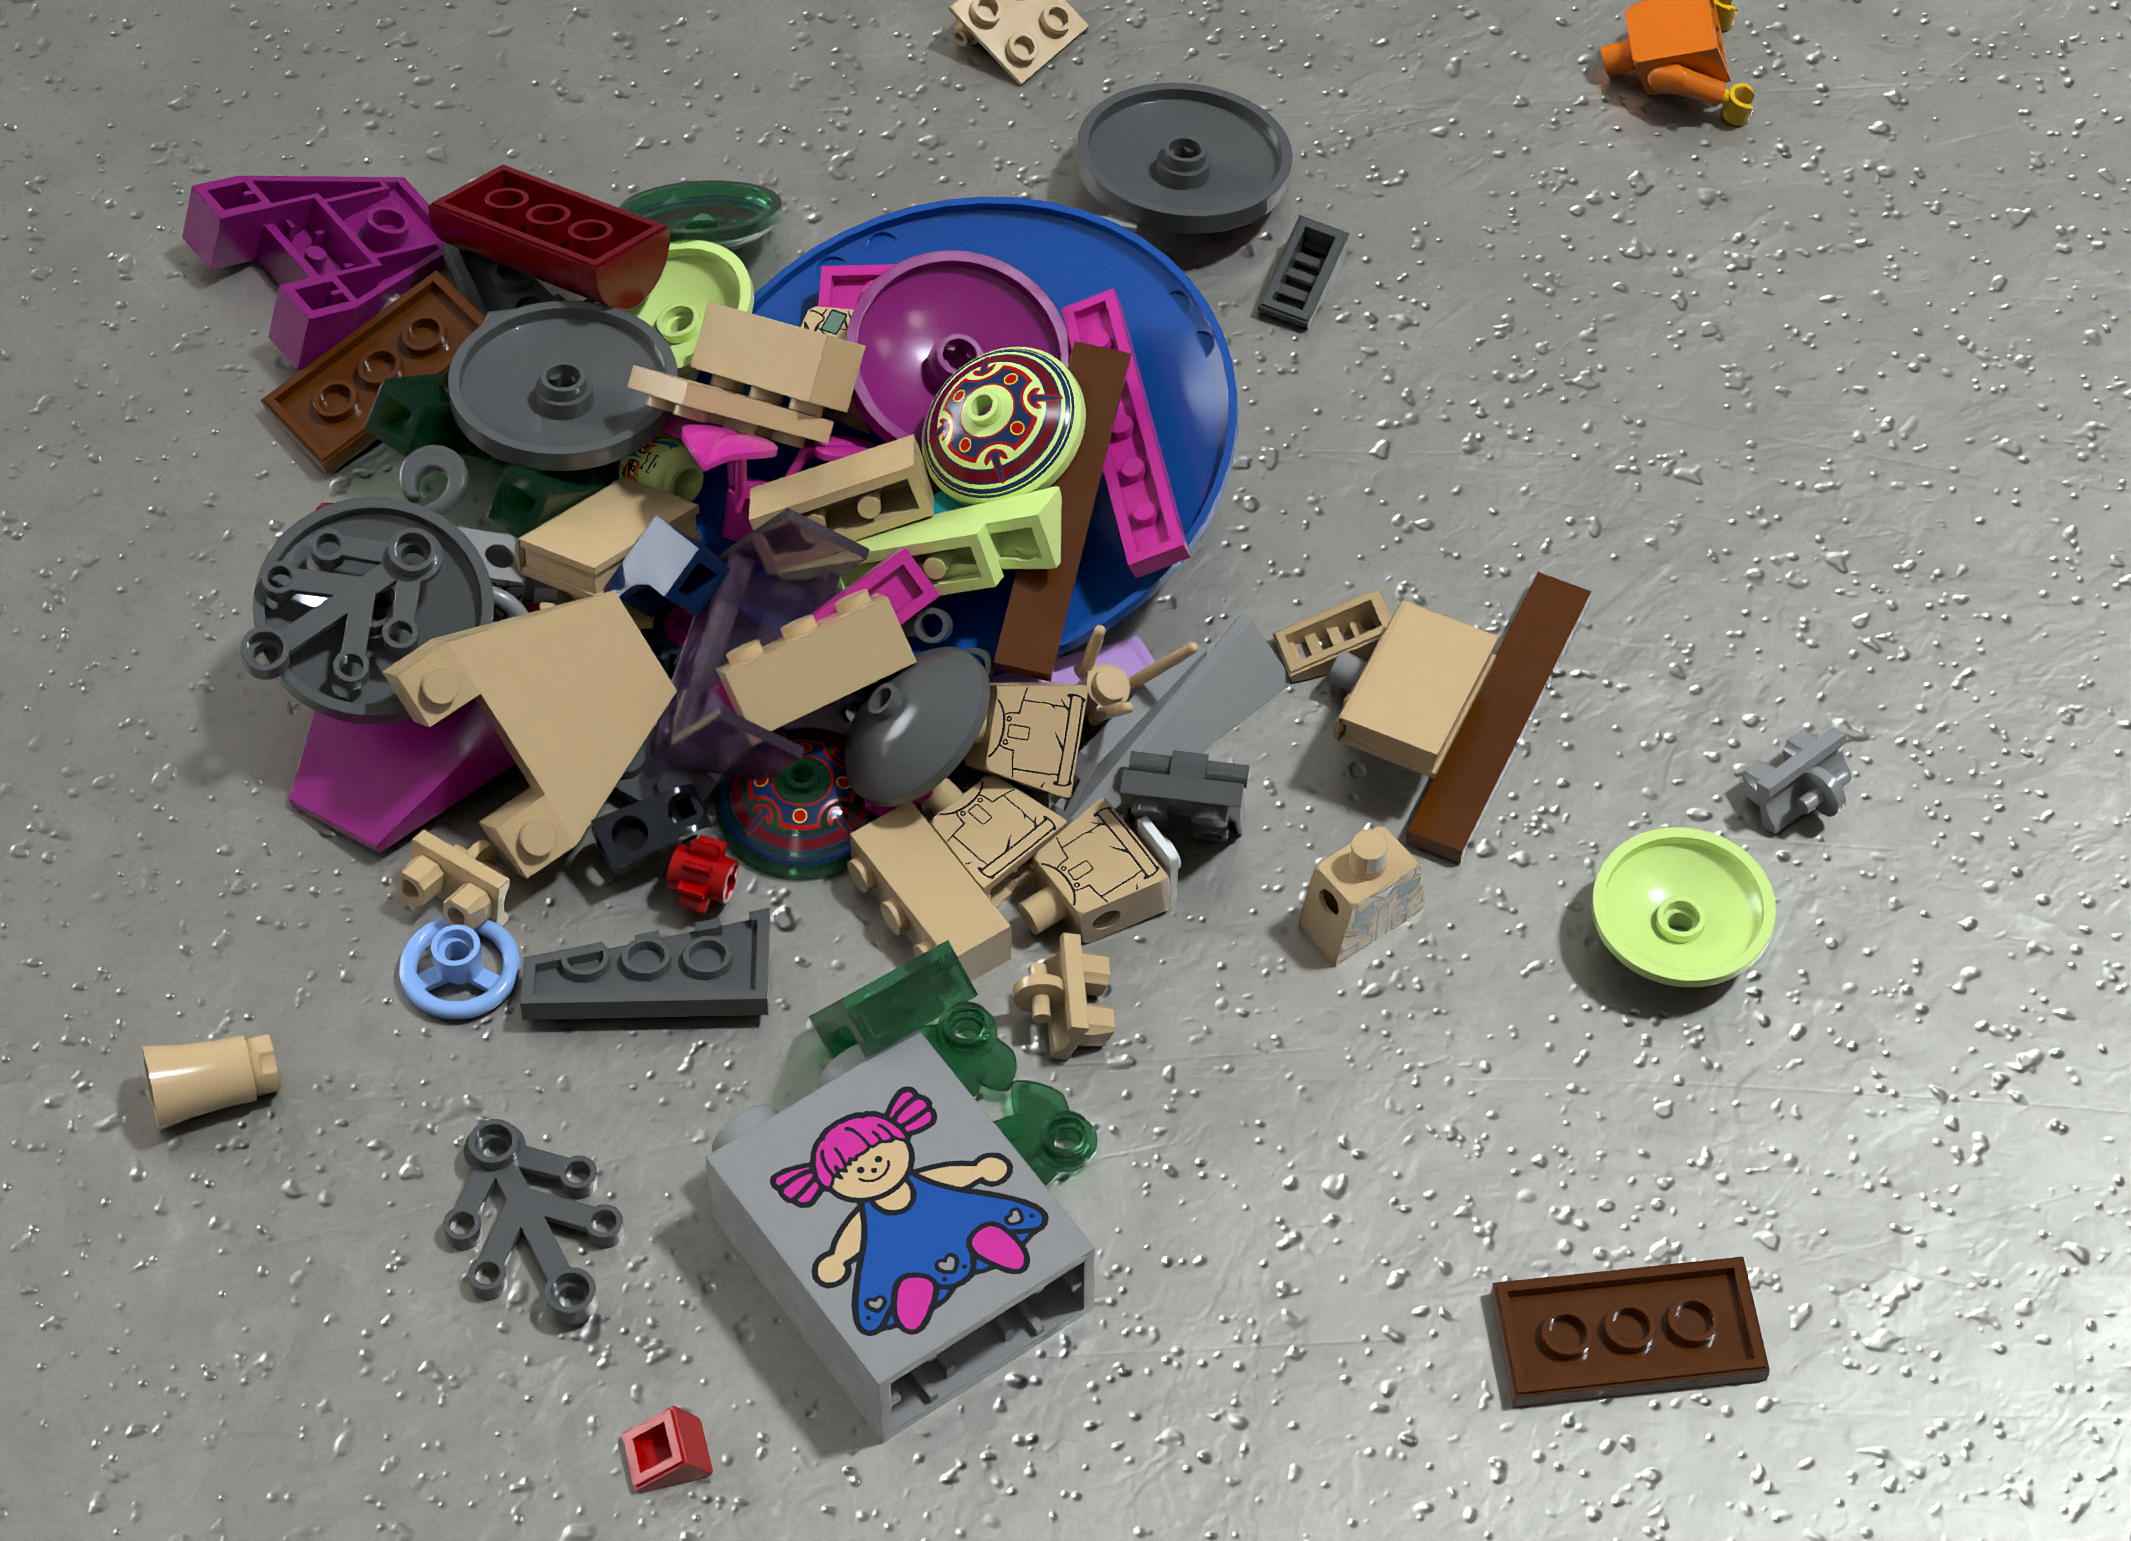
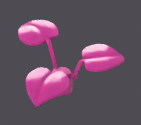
(715, 445)

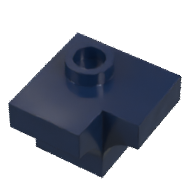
(667, 570)

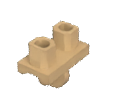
(461, 877)
(1058, 993)

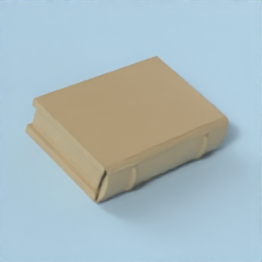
(591, 539)
(1416, 688)

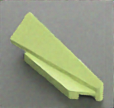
(974, 543)

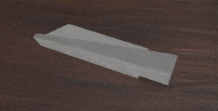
(1179, 711)

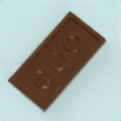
(334, 394)
(1629, 1332)

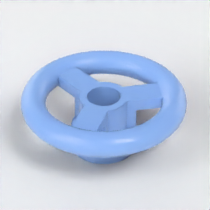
(451, 944)

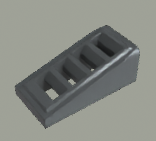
(1316, 237)

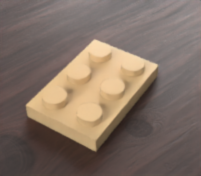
(728, 408)

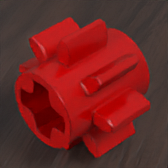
(702, 874)

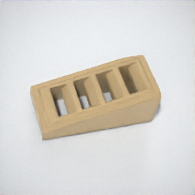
(1348, 616)

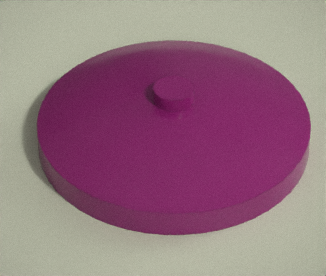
(932, 320)

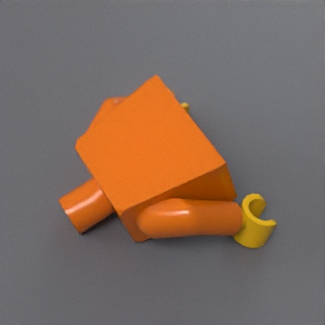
(1682, 53)

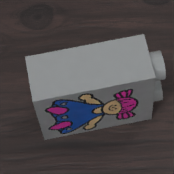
(899, 1231)

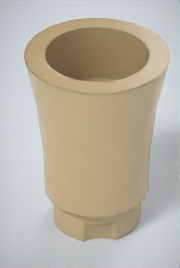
(208, 1076)

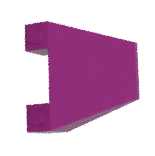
(327, 241)
(394, 776)

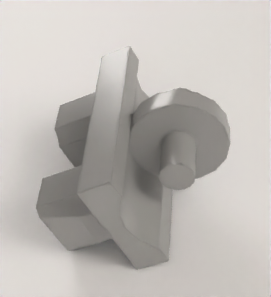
(1806, 781)

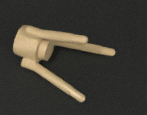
(1111, 686)

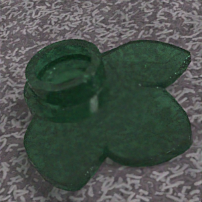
(974, 1060)
(1040, 1123)

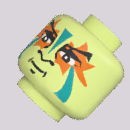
(665, 466)

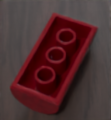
(555, 236)

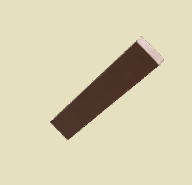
(1043, 596)
(1498, 718)

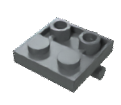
(1185, 793)

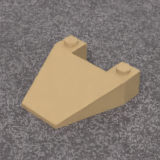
(568, 699)

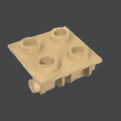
(1017, 32)

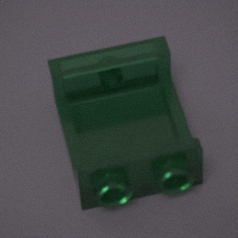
(895, 1003)

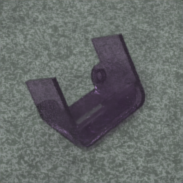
(774, 578)

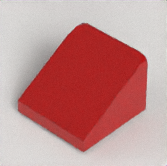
(667, 1450)

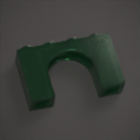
(418, 414)

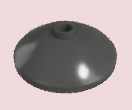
(916, 726)

